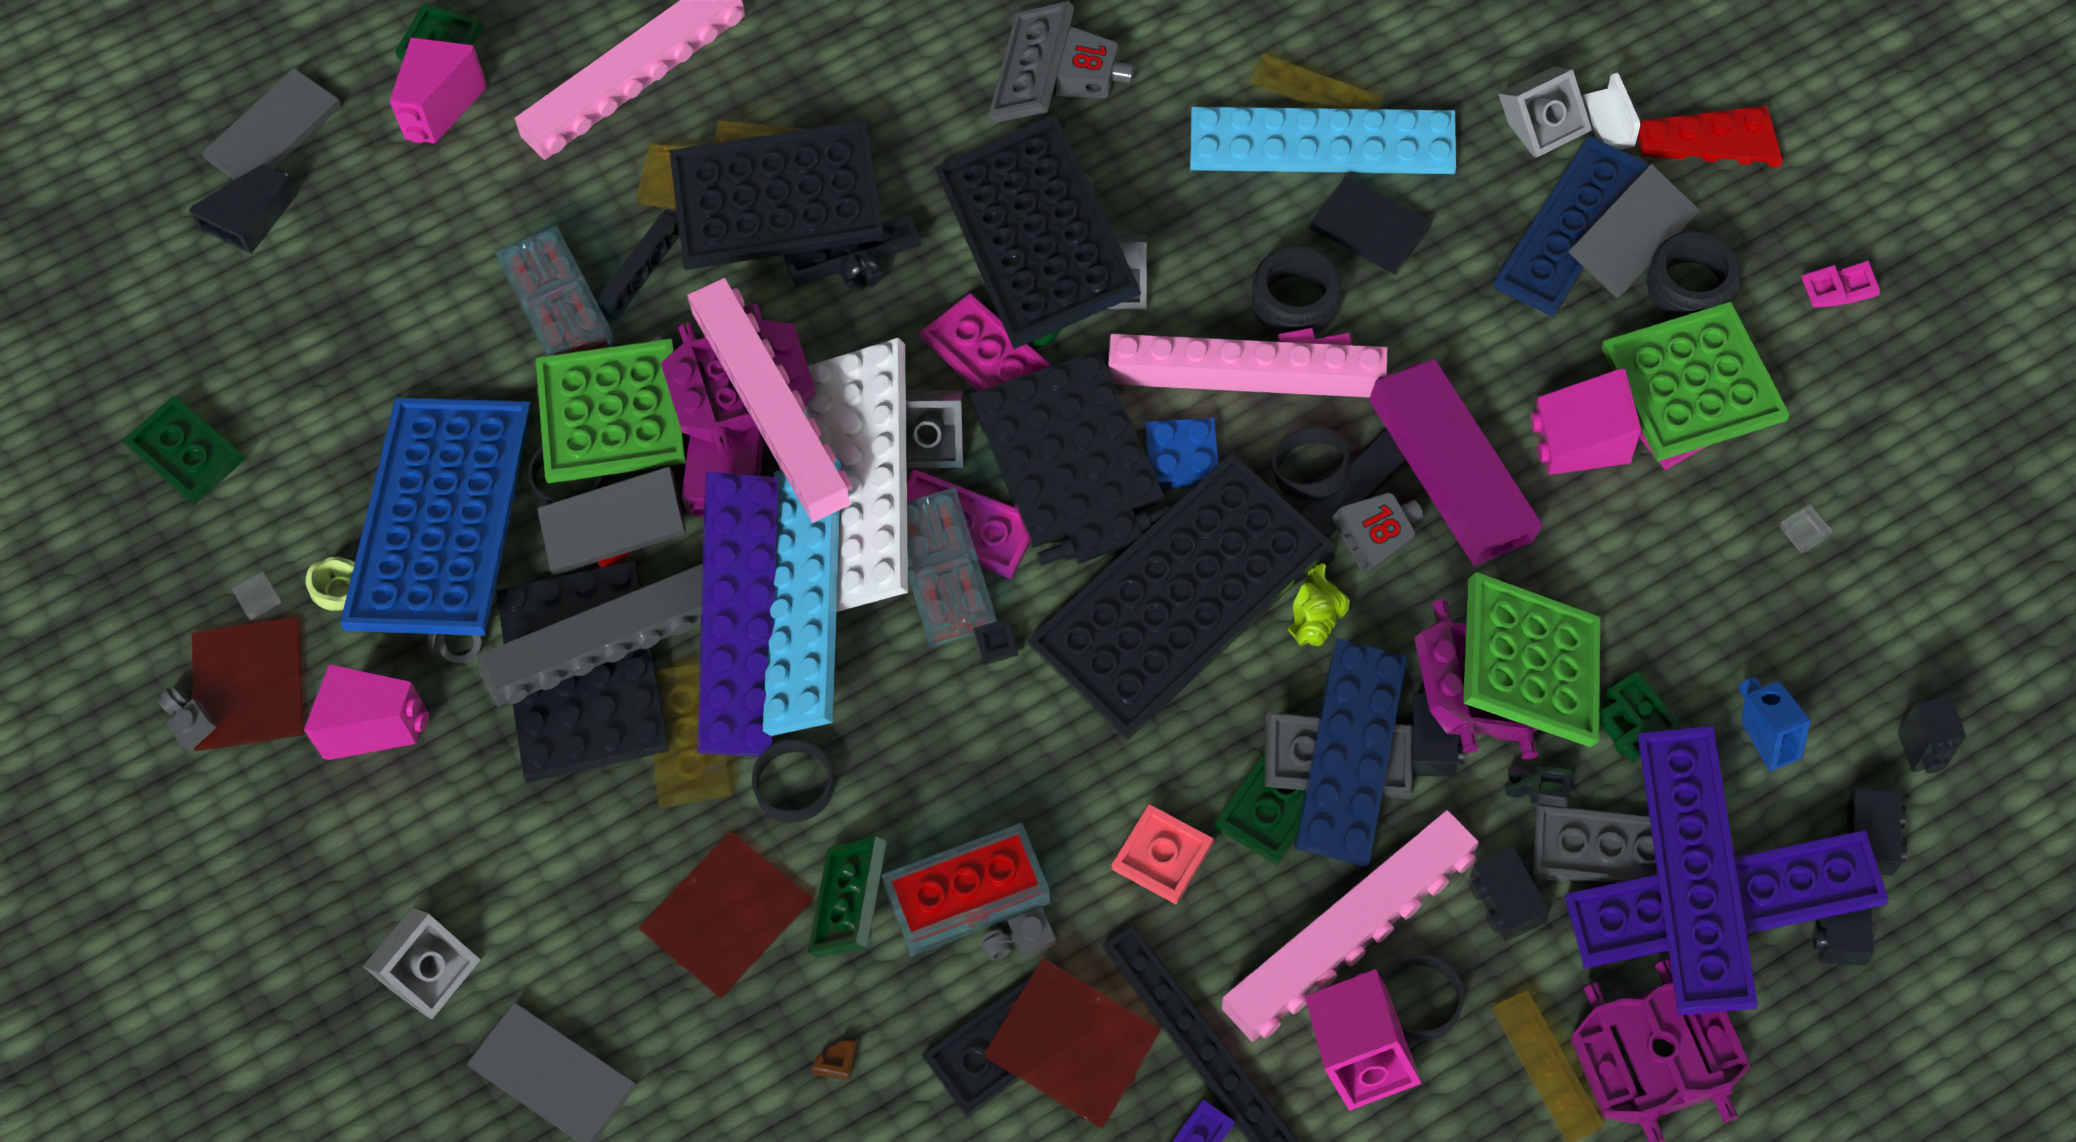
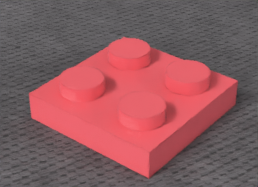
(1162, 854)

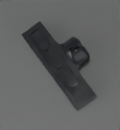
(856, 260)

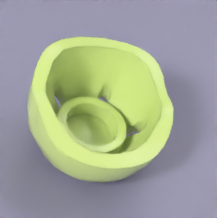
(335, 589)

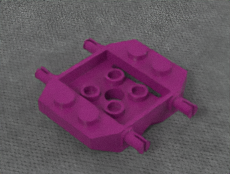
(690, 394)
(1442, 665)
(1703, 1062)

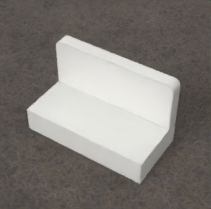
(1613, 115)

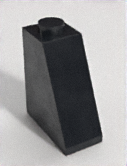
(246, 207)

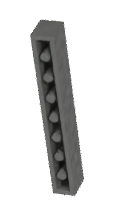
(592, 638)

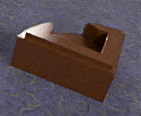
(836, 1060)

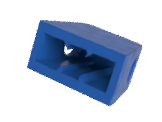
(1774, 723)

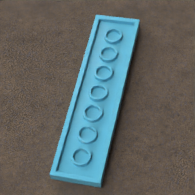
(1323, 140)
(804, 611)

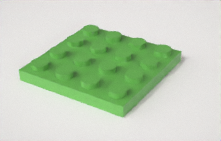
(1696, 381)
(607, 412)
(1532, 660)

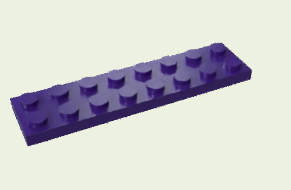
(736, 612)
(1696, 872)
(1774, 887)

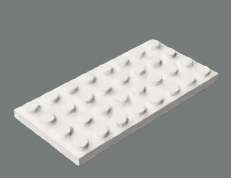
(864, 422)

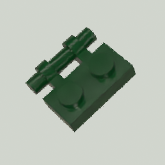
(1640, 708)

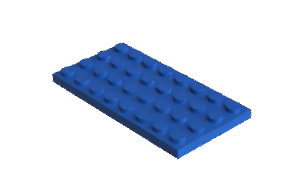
(437, 517)

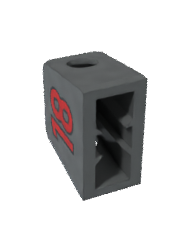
(1090, 66)
(1376, 529)

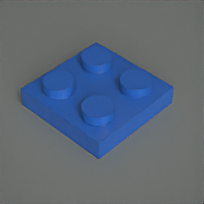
(1181, 451)

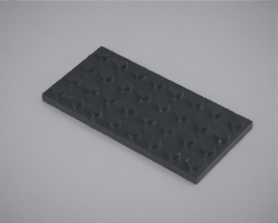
(1036, 231)
(1180, 596)

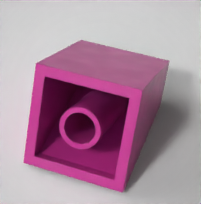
(435, 88)
(1587, 425)
(364, 714)
(1361, 1040)

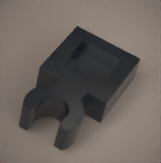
(1545, 786)

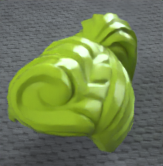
(1317, 608)

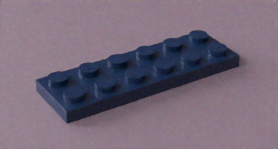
(1541, 267)
(1350, 752)

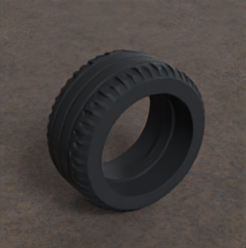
(1699, 249)
(1296, 263)

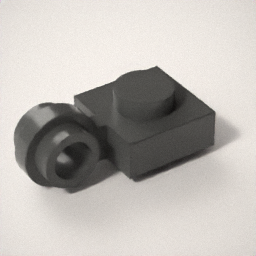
(191, 722)
(1028, 932)

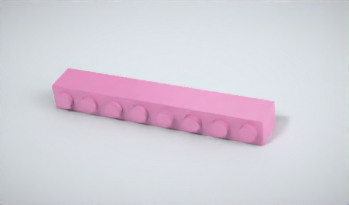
(624, 72)
(1245, 365)
(770, 401)
(1350, 926)

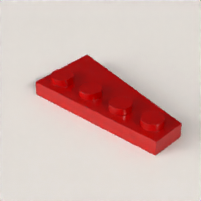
(1727, 134)

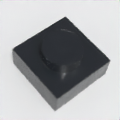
(996, 642)

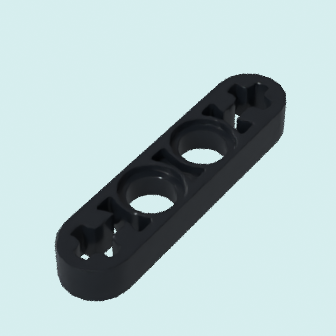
(640, 264)

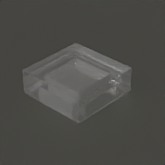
(1806, 529)
(256, 595)

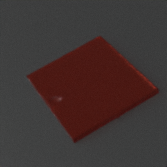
(249, 682)
(725, 914)
(1072, 1043)

